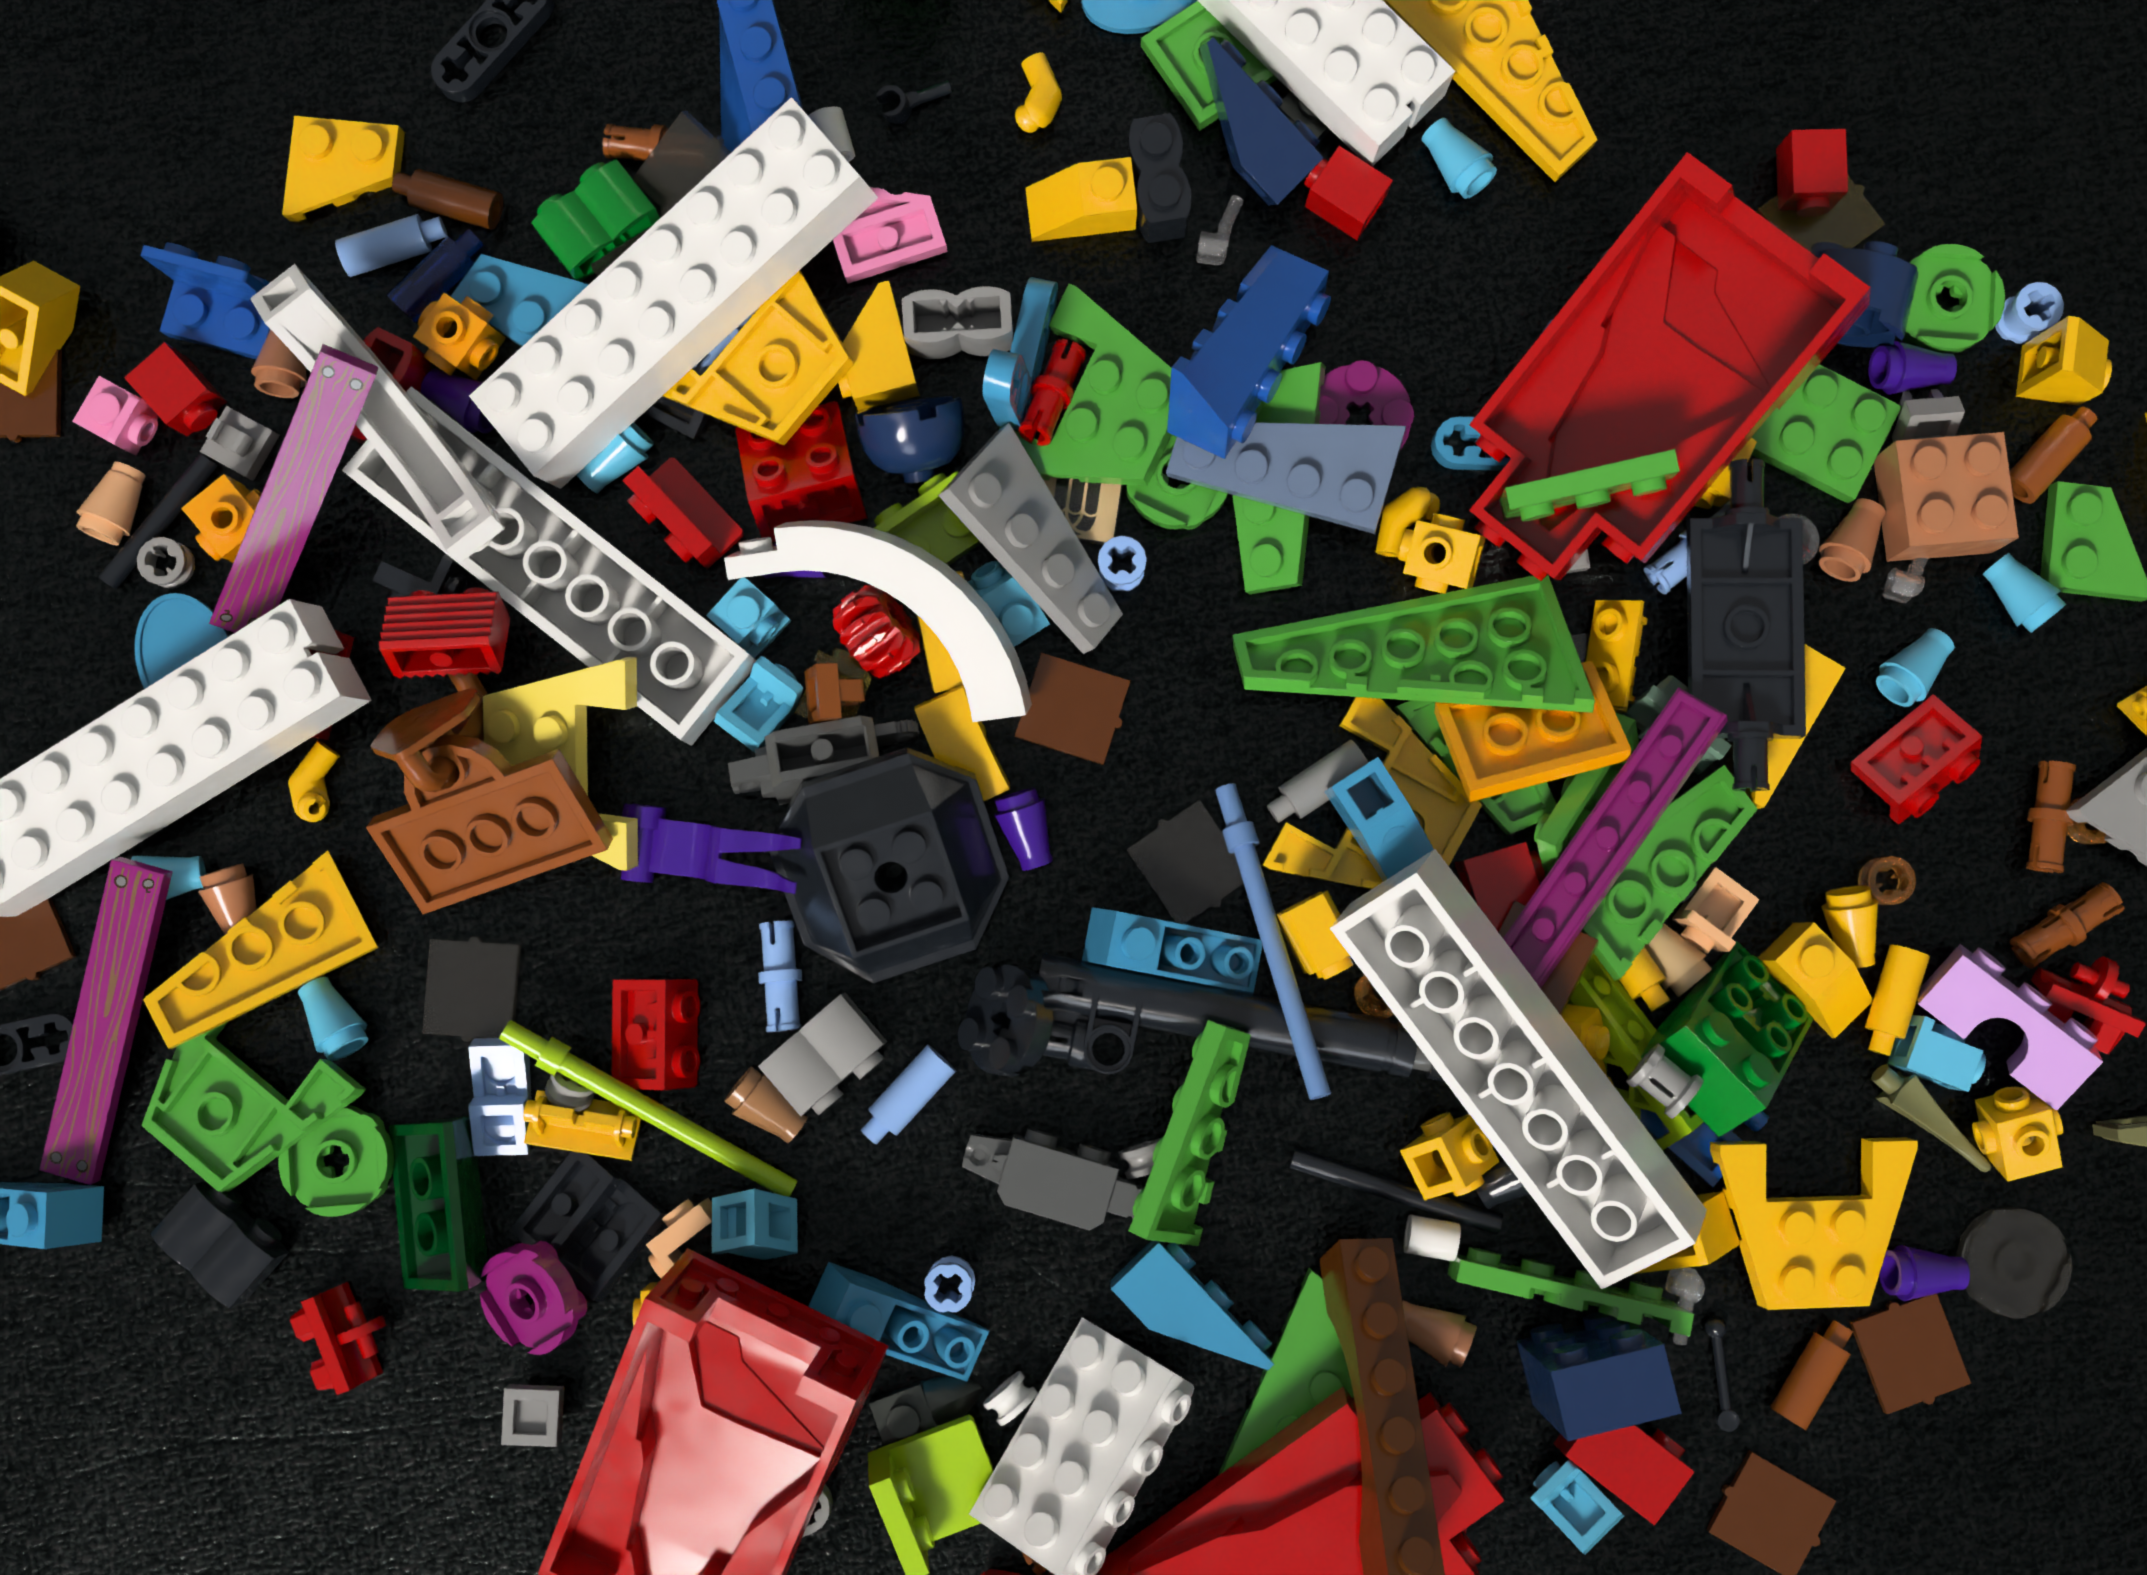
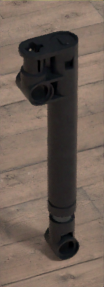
(1108, 999)

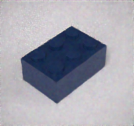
(1597, 1376)

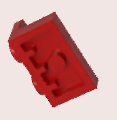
(1919, 759)
(655, 1033)

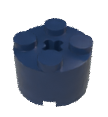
(1891, 291)

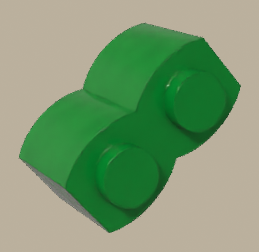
(594, 217)

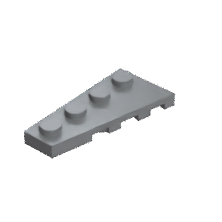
(1023, 527)

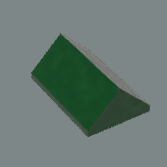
(438, 1205)

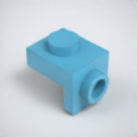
(1008, 601)
(760, 704)
(1575, 1504)

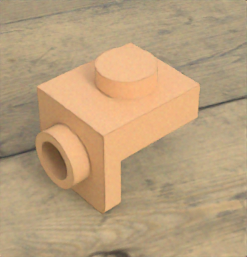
(1715, 912)
(682, 1225)

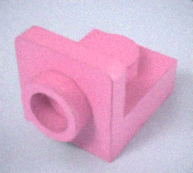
(117, 416)

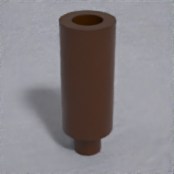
(450, 197)

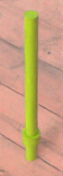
(554, 1057)

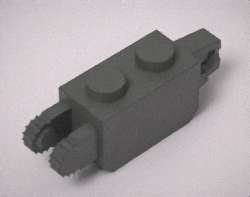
(813, 751)
(1052, 1179)

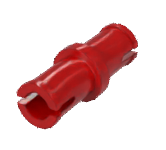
(1052, 392)

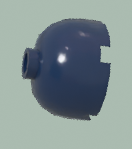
(913, 435)

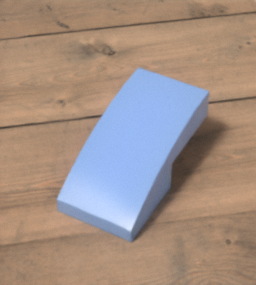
(500, 1093)

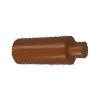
(2051, 454)
(1813, 1375)

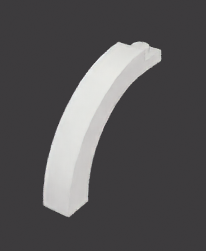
(389, 418)
(919, 580)

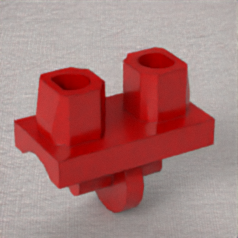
(2105, 1016)
(342, 1339)

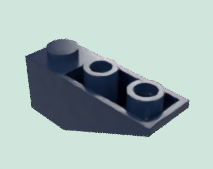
(1258, 136)

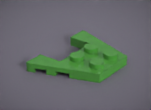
(1119, 409)
(229, 1118)

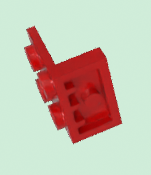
(804, 477)

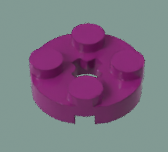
(1368, 387)
(555, 1297)

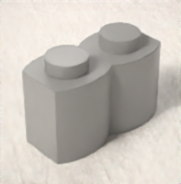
(945, 323)
(823, 1055)

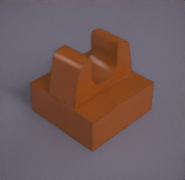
(828, 693)

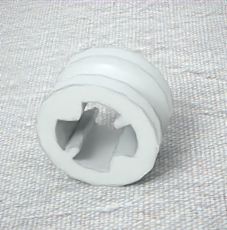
(1010, 1398)

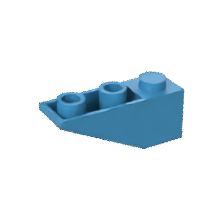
(1380, 819)
(1172, 950)
(50, 1214)
(1178, 1305)
(900, 1321)

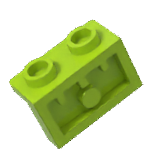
(930, 523)

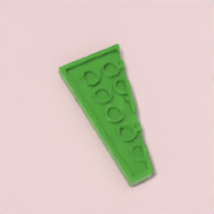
(1459, 647)

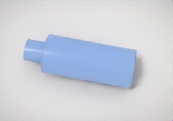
(388, 243)
(907, 1094)

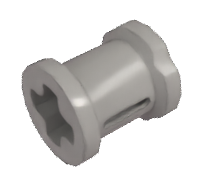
(1665, 1081)

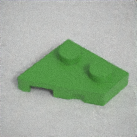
(2089, 544)

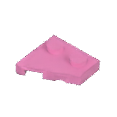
(889, 235)

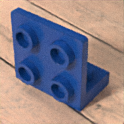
(210, 301)

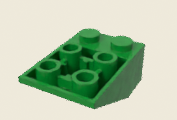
(1737, 1036)

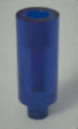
(435, 274)

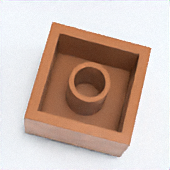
(1945, 496)

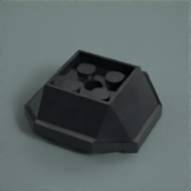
(901, 812)

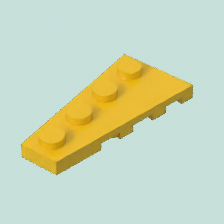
(279, 947)

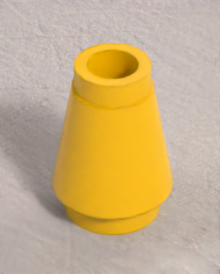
(1853, 922)

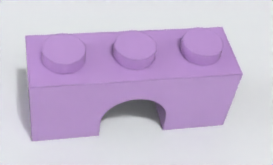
(2052, 1055)

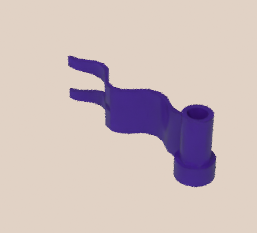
(697, 851)

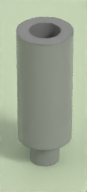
(1306, 790)

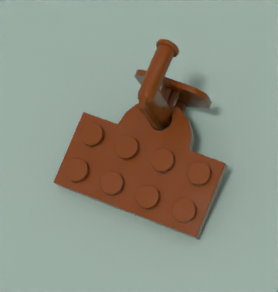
(470, 812)

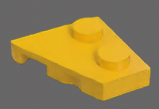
(338, 162)

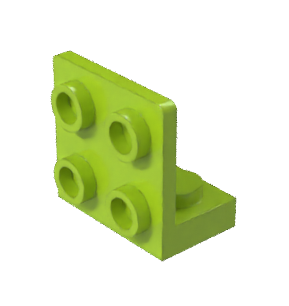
(929, 1487)

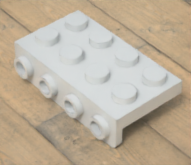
(1083, 1452)

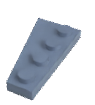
(1303, 468)

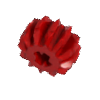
(876, 631)

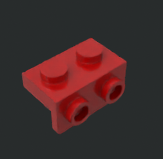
(692, 516)

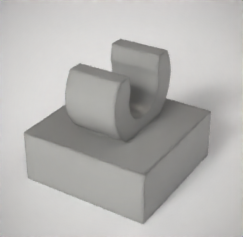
(1928, 417)
(239, 443)
(532, 1415)

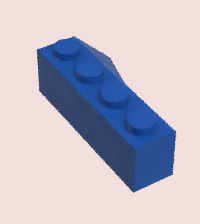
(753, 68)
(1243, 355)

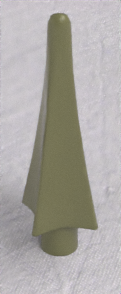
(1914, 1102)

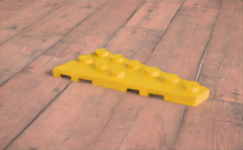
(1507, 73)

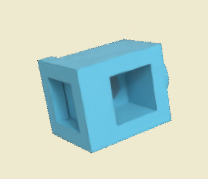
(749, 617)
(1937, 1055)
(754, 1224)

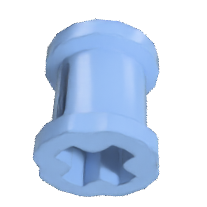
(2043, 303)
(1121, 547)
(951, 1300)

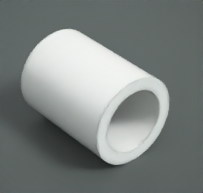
(834, 127)
(1432, 1238)

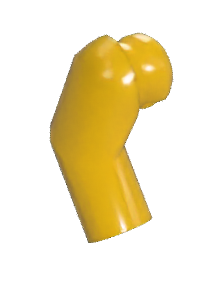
(1043, 97)
(1402, 512)
(308, 783)

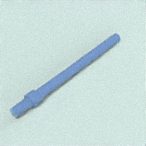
(1241, 840)

